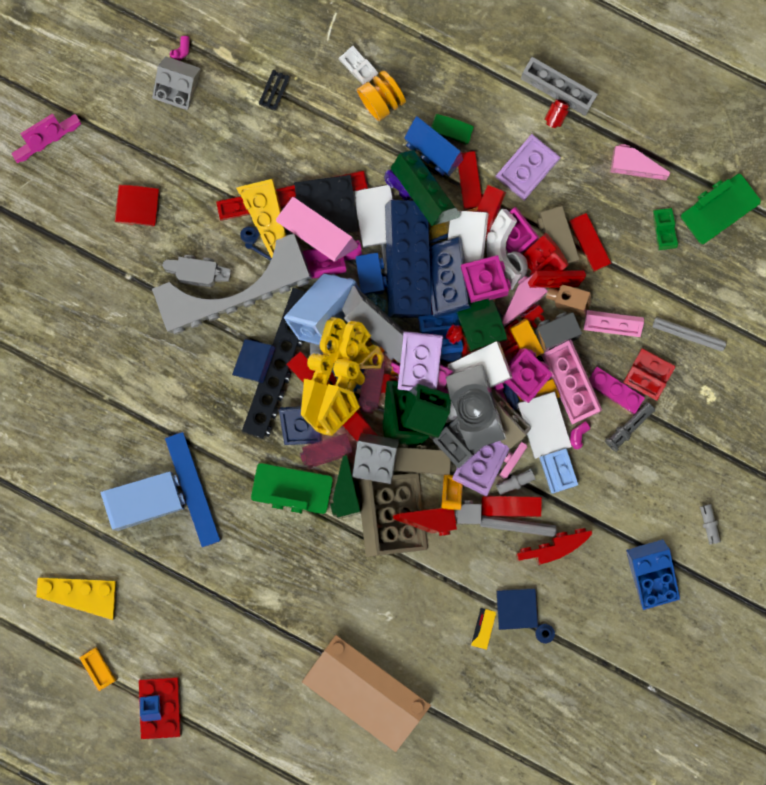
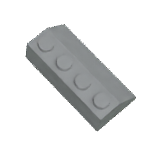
(381, 327)

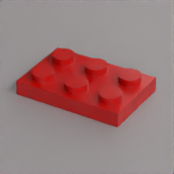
(170, 708)

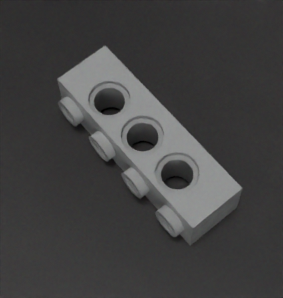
(558, 86)

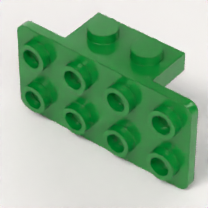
(720, 208)
(291, 489)

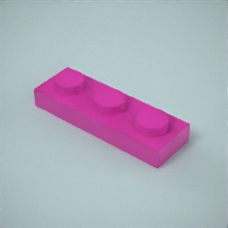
(615, 390)

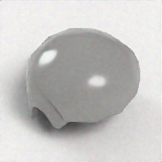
(518, 262)

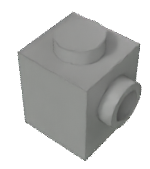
(469, 513)

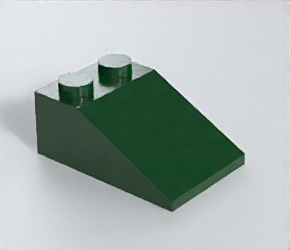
(481, 325)
(394, 417)
(344, 496)

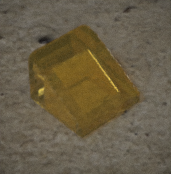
(436, 230)

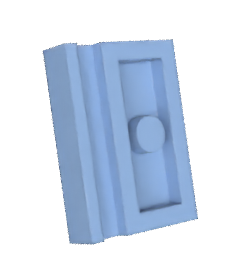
(558, 471)

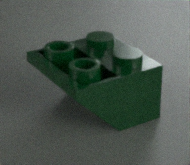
(426, 410)

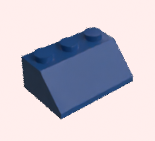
(433, 147)

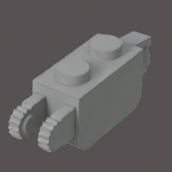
(196, 271)

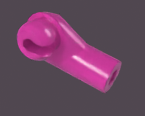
(183, 50)
(576, 435)

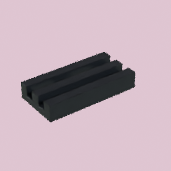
(286, 78)

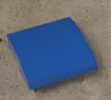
(440, 326)

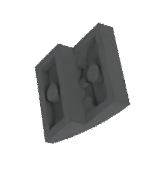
(454, 445)

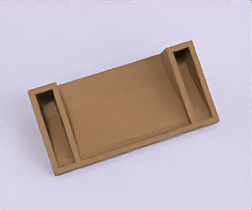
(366, 693)

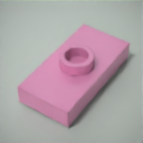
(512, 459)

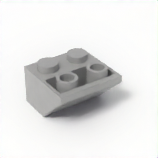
(175, 82)

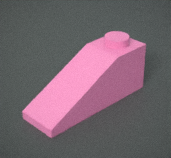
(634, 163)
(522, 299)

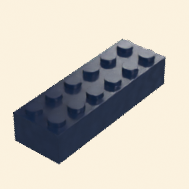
(407, 260)

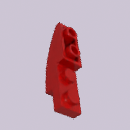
(562, 546)

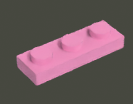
(613, 323)

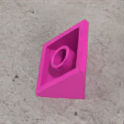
(522, 234)

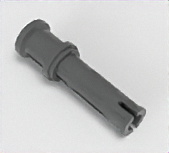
(624, 432)

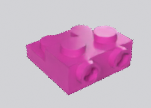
(485, 279)
(528, 374)

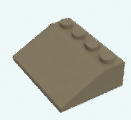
(379, 504)

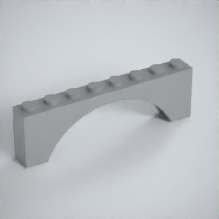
(285, 270)

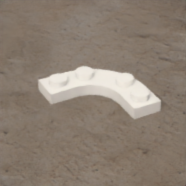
(497, 243)

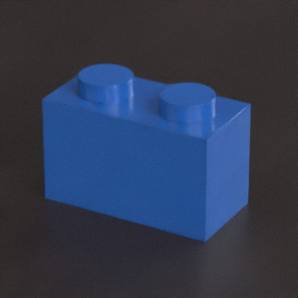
(370, 275)

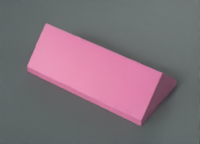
(316, 230)
(572, 382)

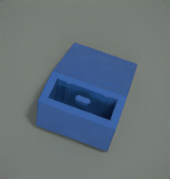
(653, 574)

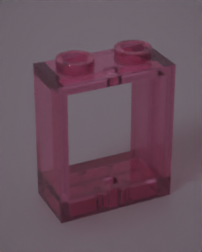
(371, 388)
(326, 451)

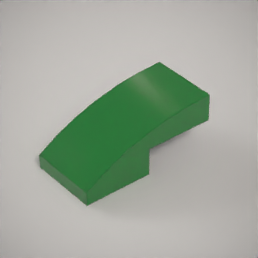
(452, 128)
(665, 229)

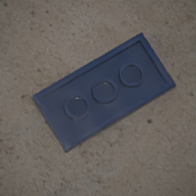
(446, 278)

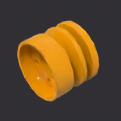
(383, 94)

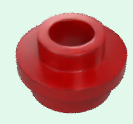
(454, 334)

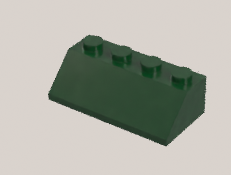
(423, 188)

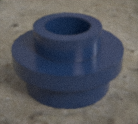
(249, 239)
(538, 633)

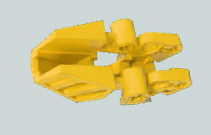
(331, 406)

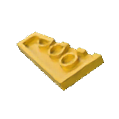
(264, 208)
(84, 595)

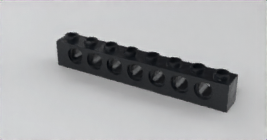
(263, 389)

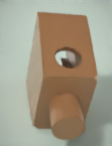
(577, 304)

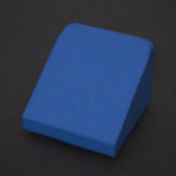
(150, 708)

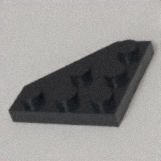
(330, 199)

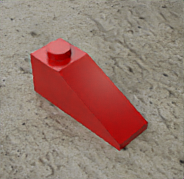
(431, 521)

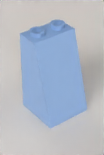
(318, 305)
(142, 501)

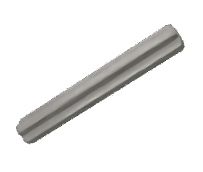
(689, 334)
(518, 526)

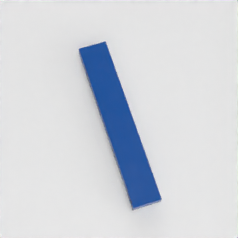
(192, 489)

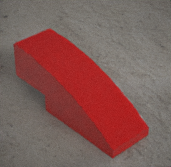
(511, 506)

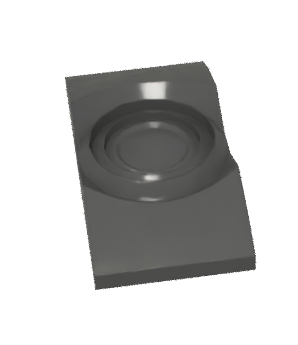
(475, 407)

